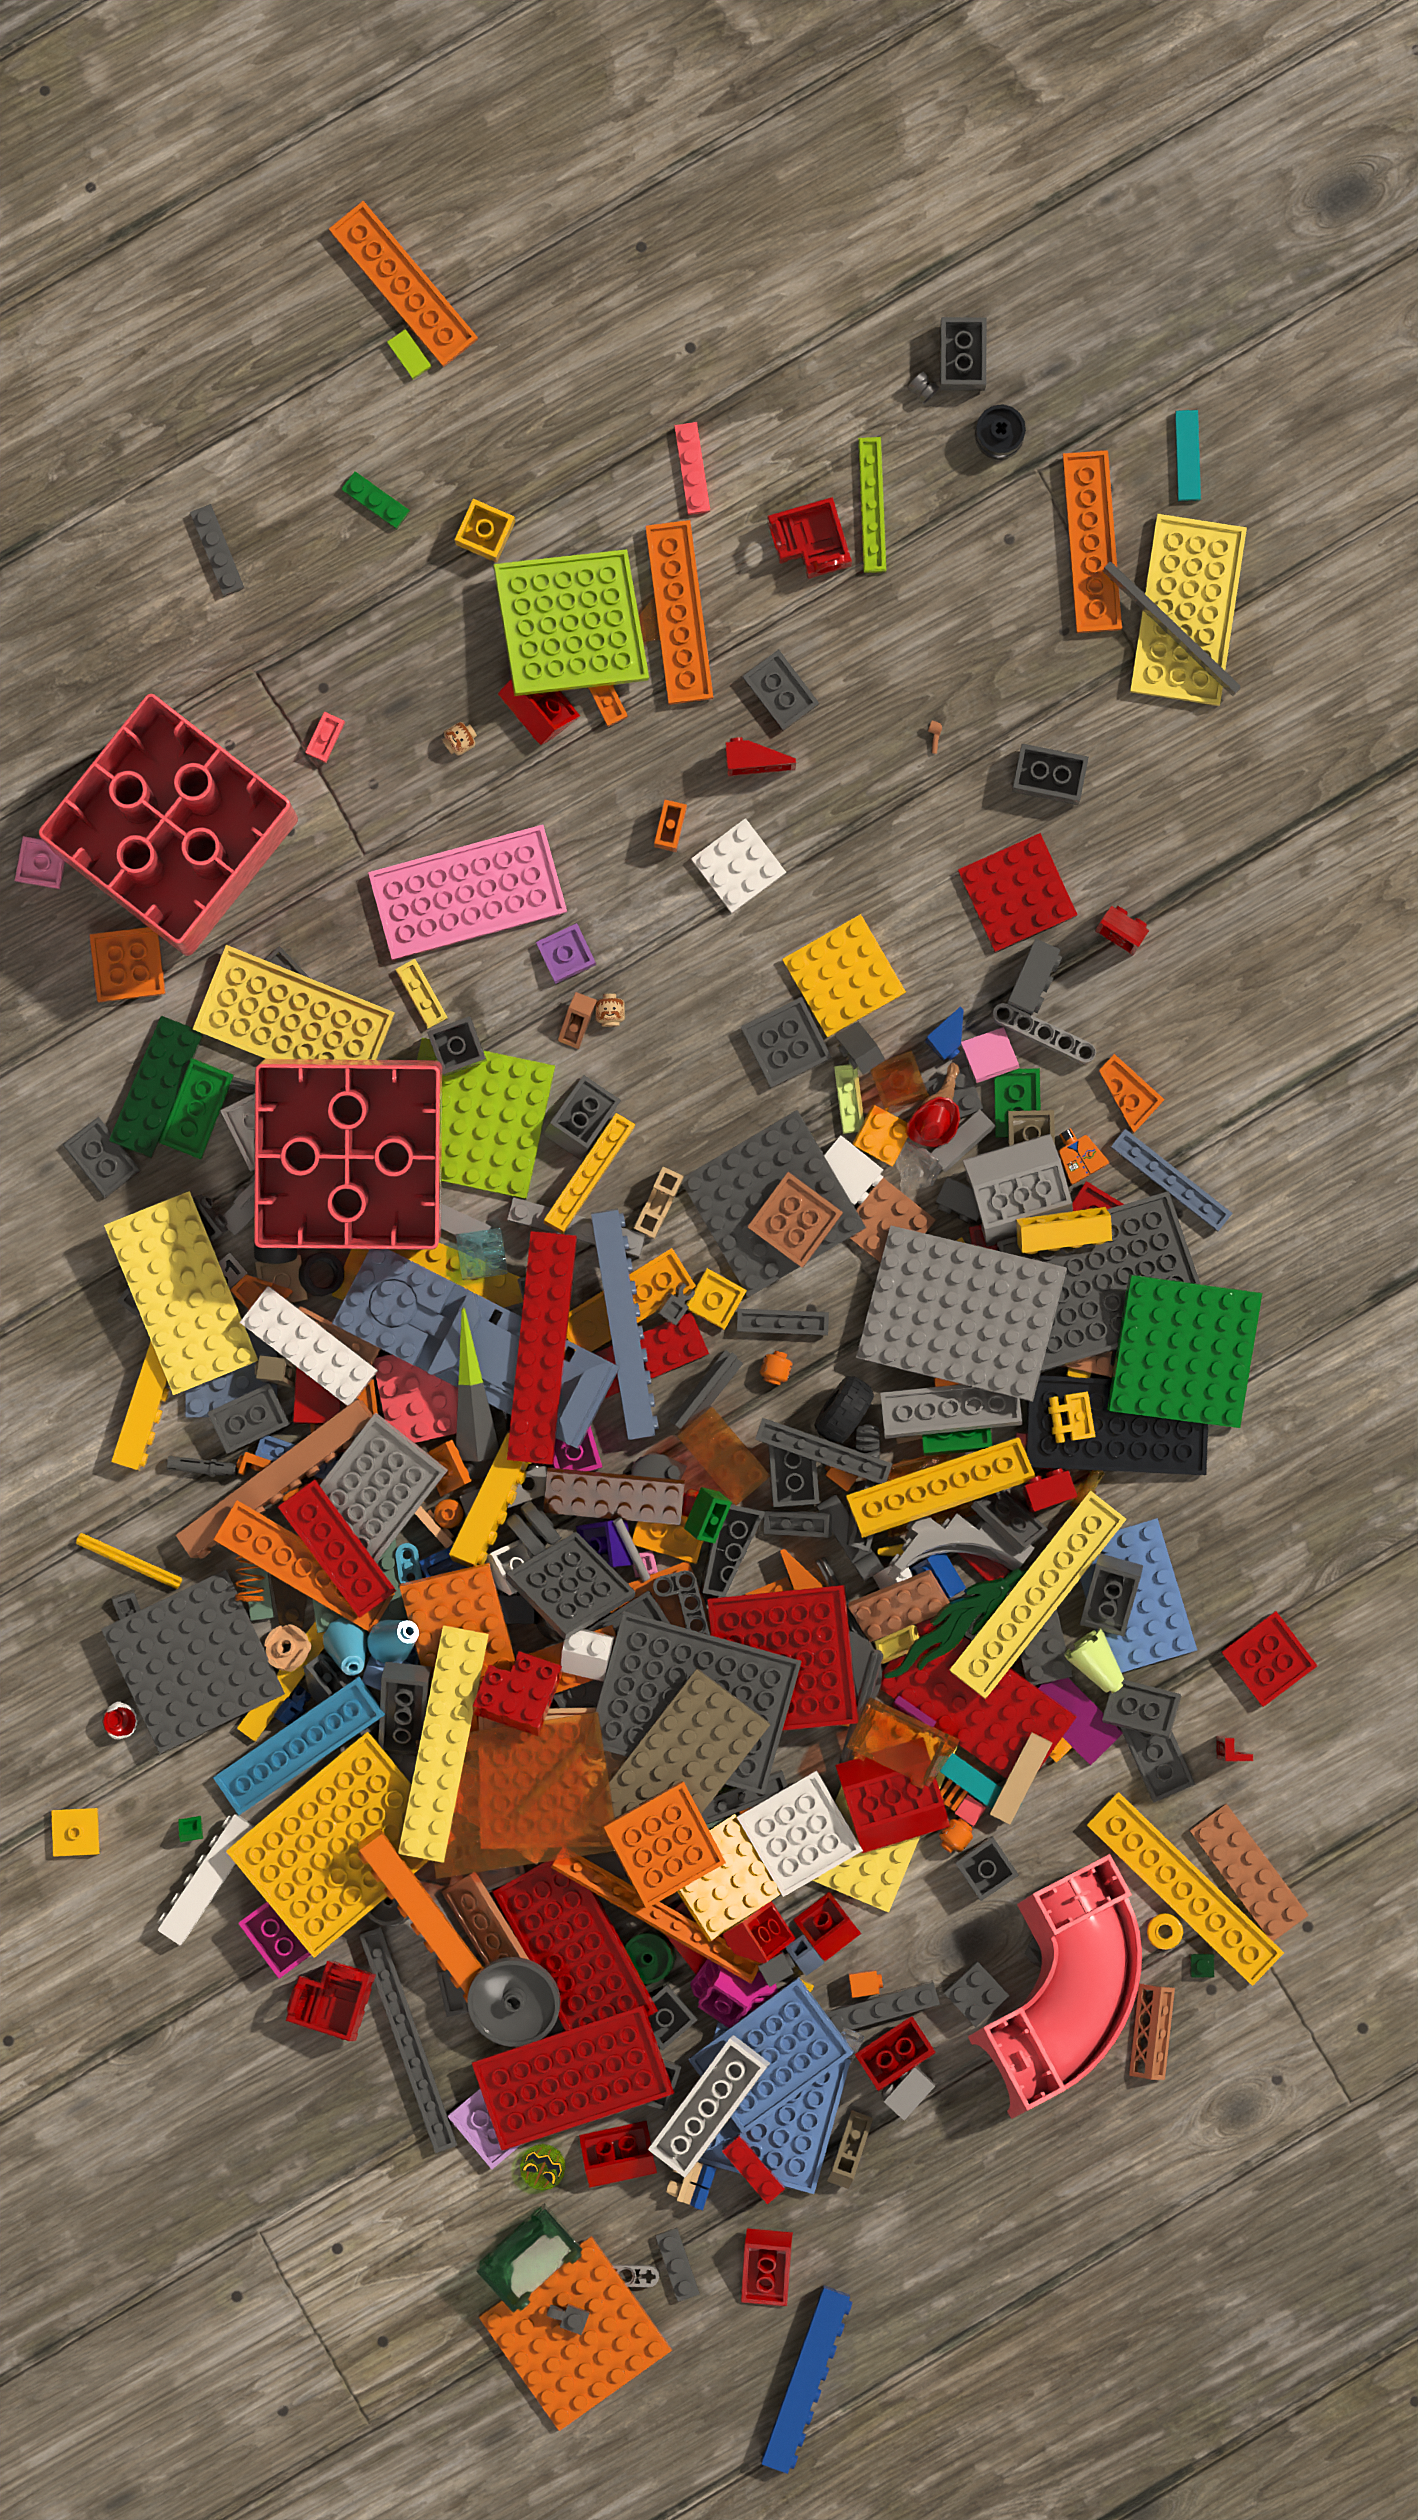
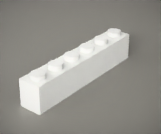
(204, 1883)

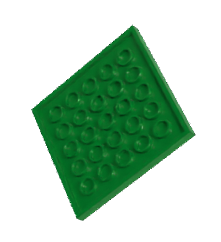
(1184, 1351)

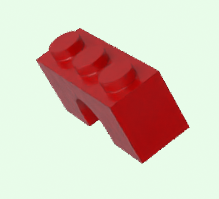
(753, 2169)

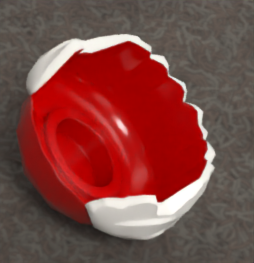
(119, 1720)

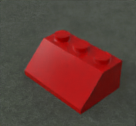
(540, 713)
(759, 1934)
(895, 2053)
(617, 2154)

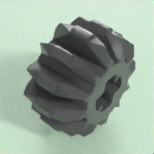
(868, 1440)

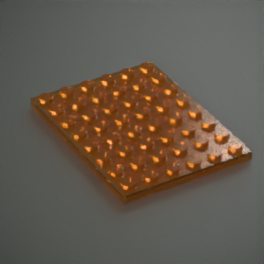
(530, 1797)

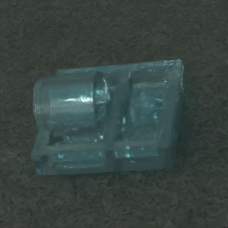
(481, 1254)

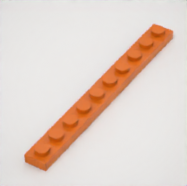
(657, 1915)

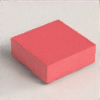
(970, 1810)

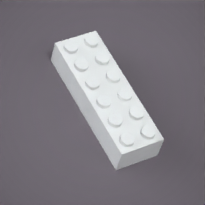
(308, 1346)
(709, 2106)

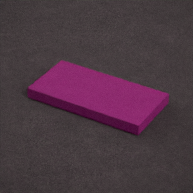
(1088, 1732)

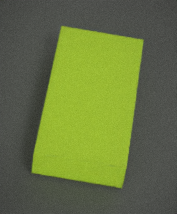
(409, 354)

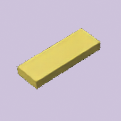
(421, 993)

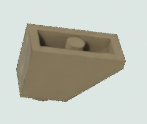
(276, 1371)

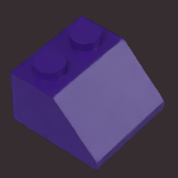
(606, 1542)

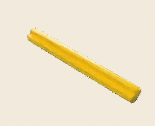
(129, 1561)

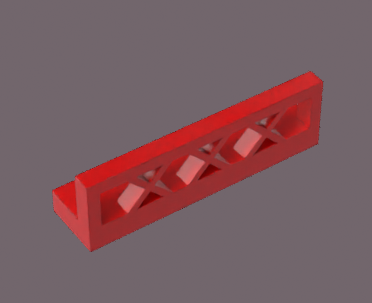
(1226, 1751)

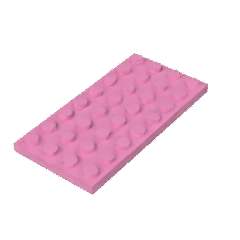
(467, 892)

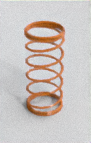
(248, 1598)

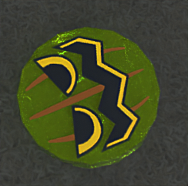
(542, 2166)

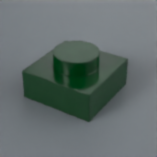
(1201, 1965)

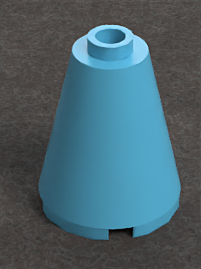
(392, 1640)
(346, 1645)

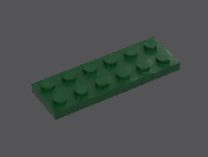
(155, 1087)

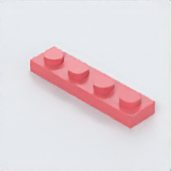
(692, 468)

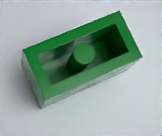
(707, 1515)

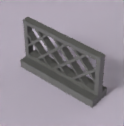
(707, 1389)

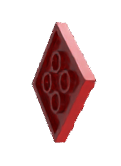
(1269, 1659)

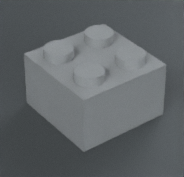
(907, 2092)

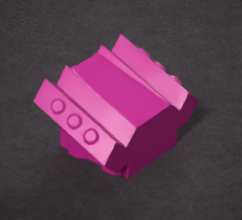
(727, 1995)

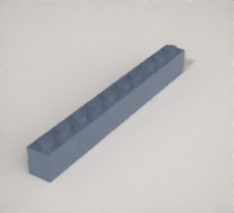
(623, 1323)

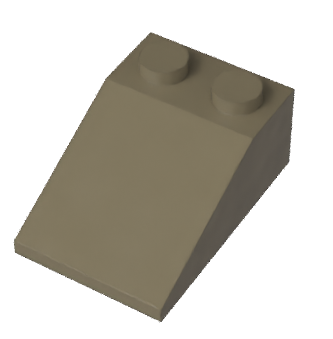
(1030, 1125)

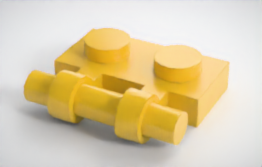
(1078, 1415)

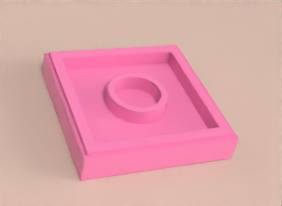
(39, 864)
(990, 1055)

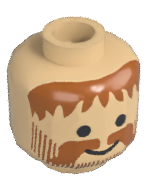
(459, 738)
(610, 1010)

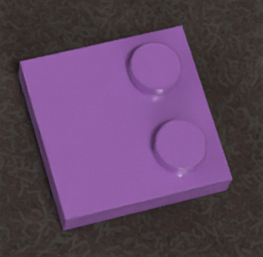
(566, 953)

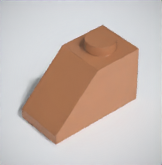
(577, 1020)

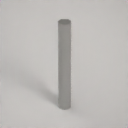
(635, 1557)

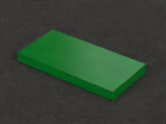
(196, 1108)

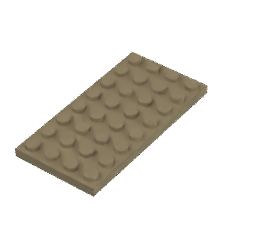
(692, 1741)

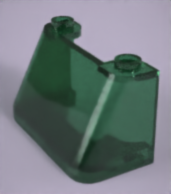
(528, 2257)

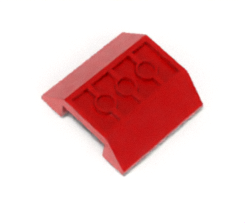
(887, 1804)

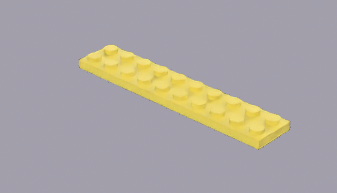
(1037, 1594)
(443, 1744)

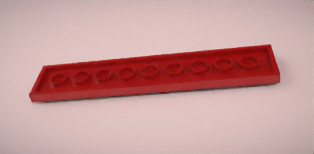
(542, 1348)

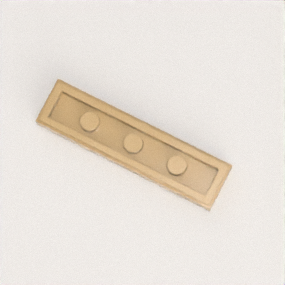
(1021, 1778)

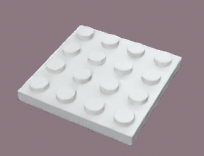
(799, 1833)

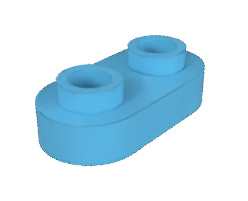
(410, 1565)

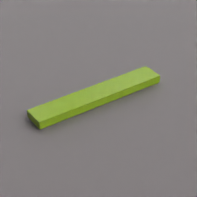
(872, 504)

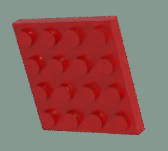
(1017, 892)

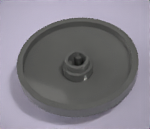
(513, 2001)

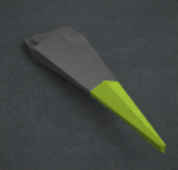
(475, 1427)

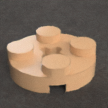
(295, 1656)

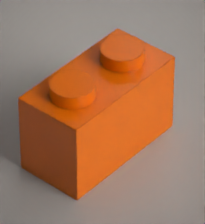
(670, 825)

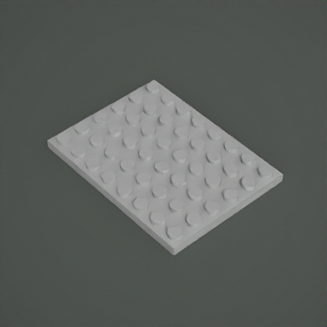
(961, 1313)

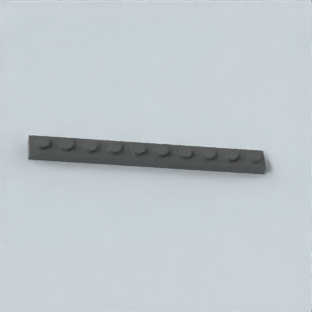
(408, 2040)

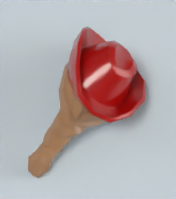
(938, 1115)

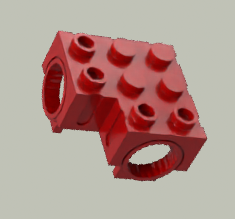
(813, 535)
(519, 1696)
(334, 2003)

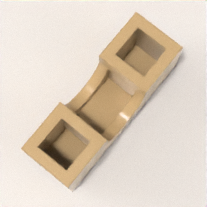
(658, 1203)

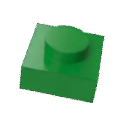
(190, 1828)

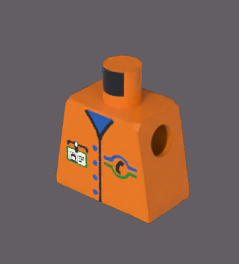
(1079, 1157)

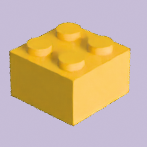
(485, 530)

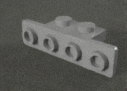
(243, 1210)

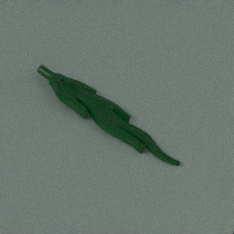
(961, 1614)

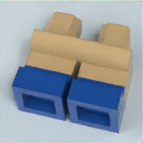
(690, 2192)

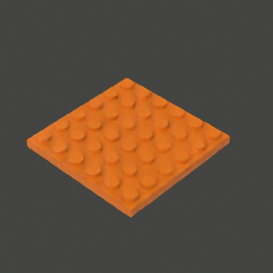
(569, 2369)

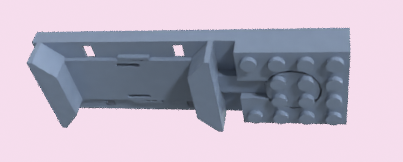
(419, 1321)

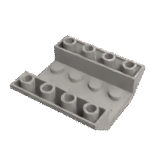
(1017, 1184)

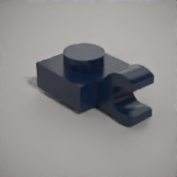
(292, 1709)

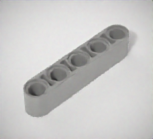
(1032, 1033)

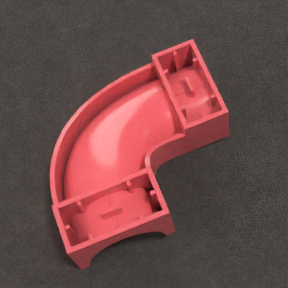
(1082, 1990)

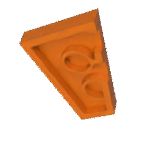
(1130, 1092)

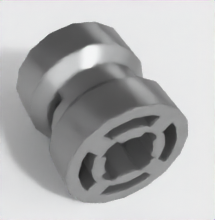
(923, 387)

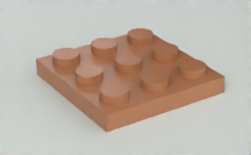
(884, 1208)
(795, 1219)

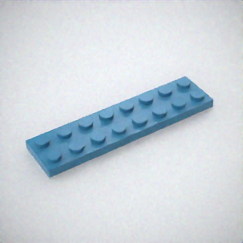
(299, 1746)

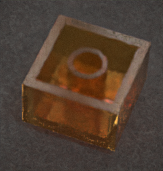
(899, 1081)

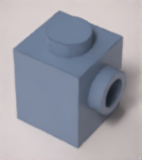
(804, 1955)

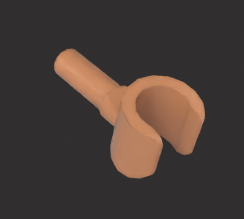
(936, 729)

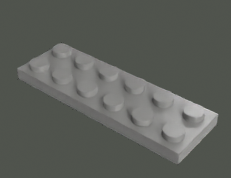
(946, 1410)

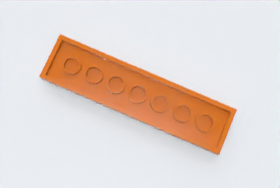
(403, 284)
(1091, 541)
(679, 612)
(289, 1560)

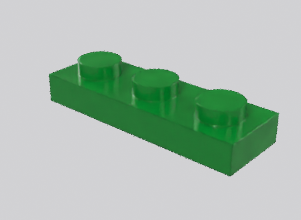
(375, 500)

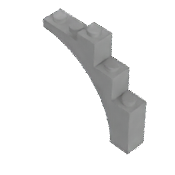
(929, 1538)

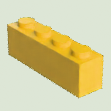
(1064, 1230)

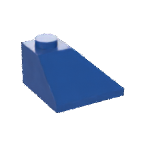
(947, 1036)

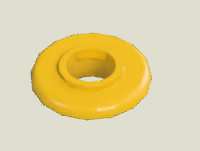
(1164, 1943)

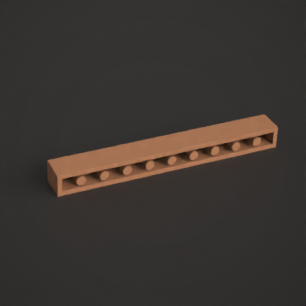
(279, 1476)

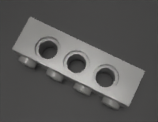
(535, 1472)

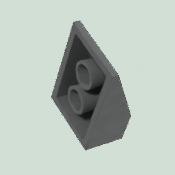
(581, 1117)
(1111, 1594)

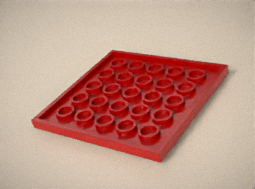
(805, 1627)

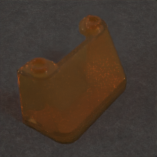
(901, 1743)

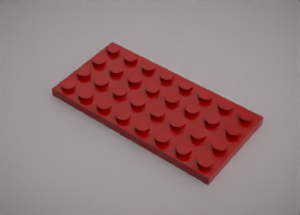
(989, 1727)
(575, 1942)
(572, 2077)

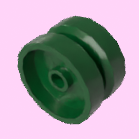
(662, 1955)

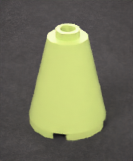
(1096, 1661)

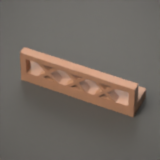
(1156, 2032)

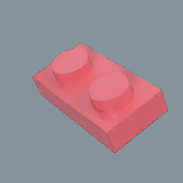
(325, 737)

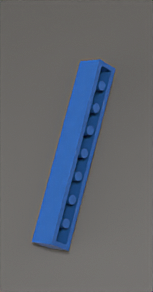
(805, 2380)

